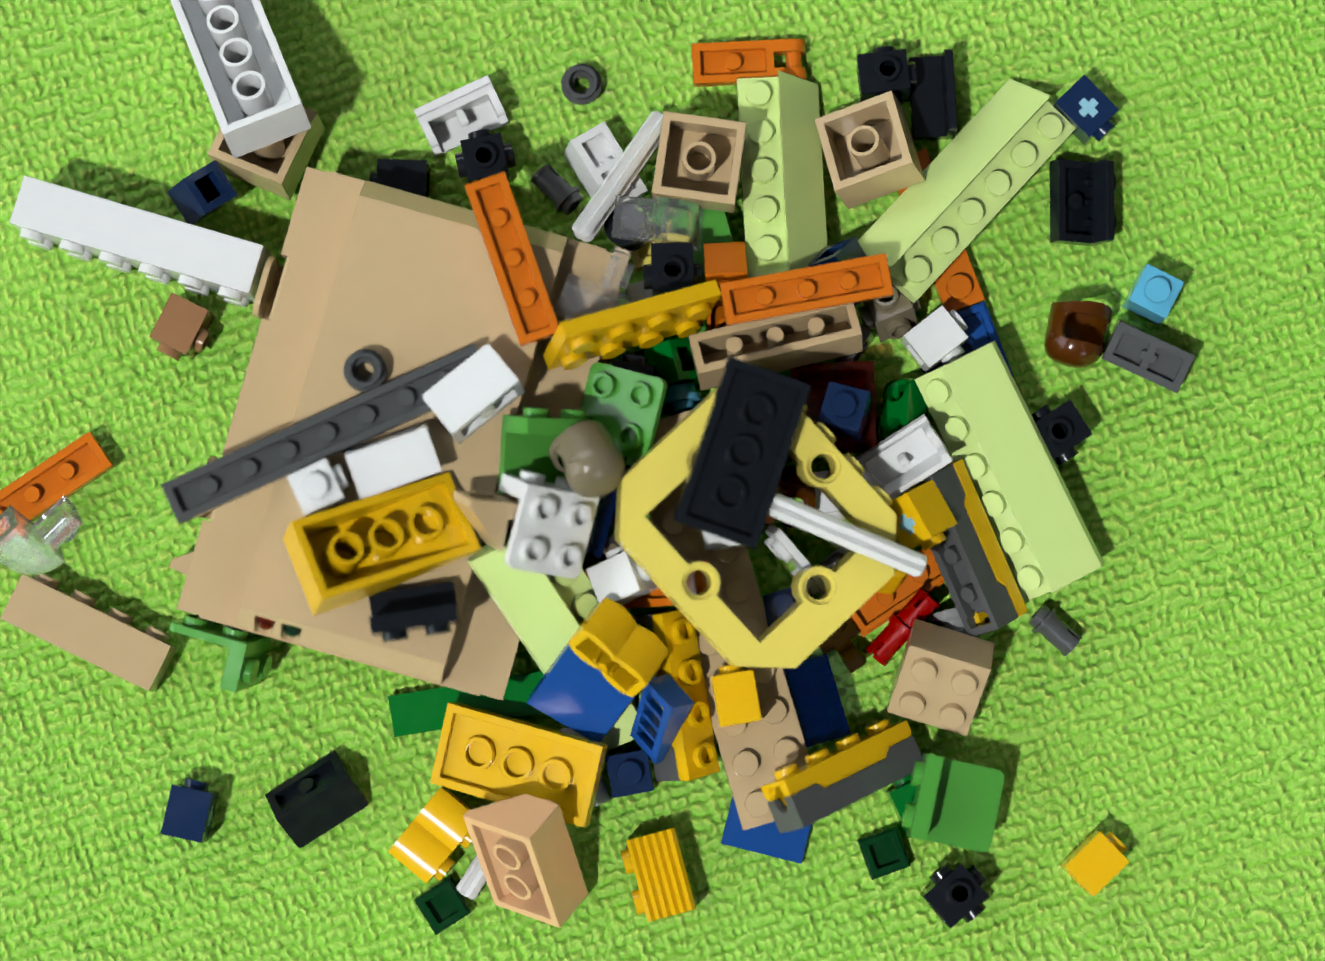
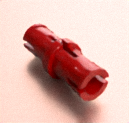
(900, 625)

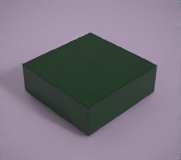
(883, 853)
(442, 905)

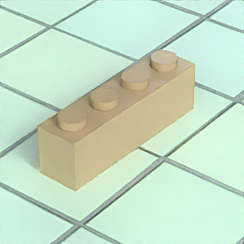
(777, 342)
(89, 632)

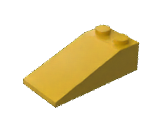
(378, 542)

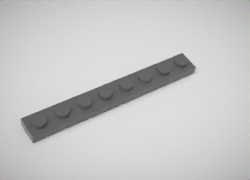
(307, 441)

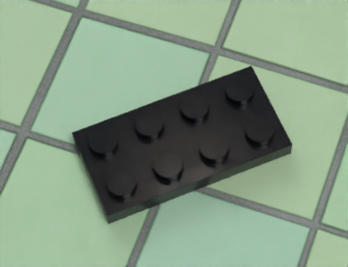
(742, 452)

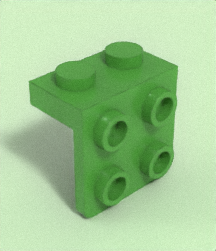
(627, 405)
(529, 438)
(247, 654)
(953, 803)

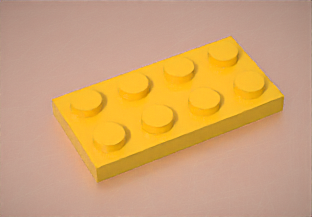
(632, 324)
(510, 757)

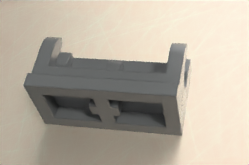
(1147, 355)

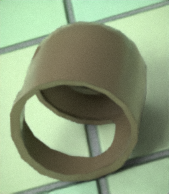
(588, 459)

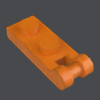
(726, 61)

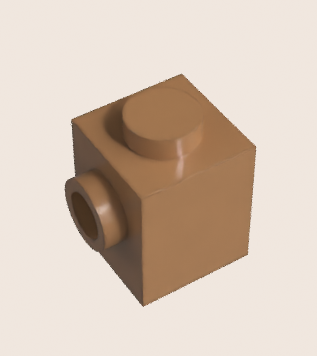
(182, 328)

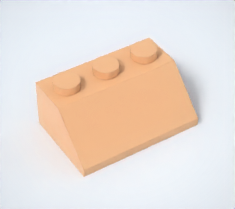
(527, 857)

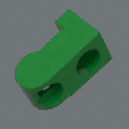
(900, 406)

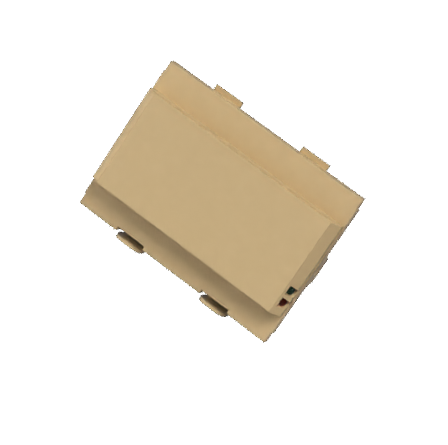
(414, 287)

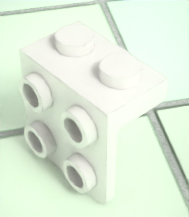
(549, 525)
(784, 549)

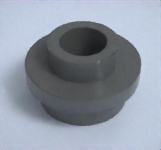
(577, 72)
(361, 357)

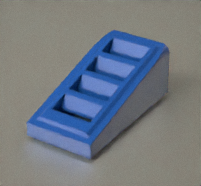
(676, 704)

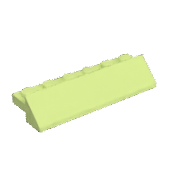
(781, 173)
(966, 186)
(1011, 470)
(544, 616)

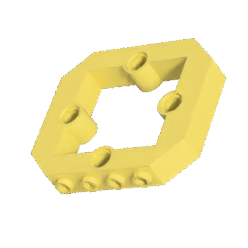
(808, 619)

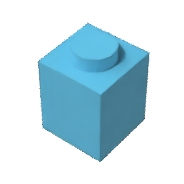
(1153, 294)

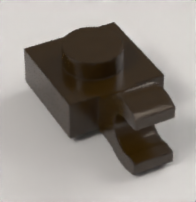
(841, 643)

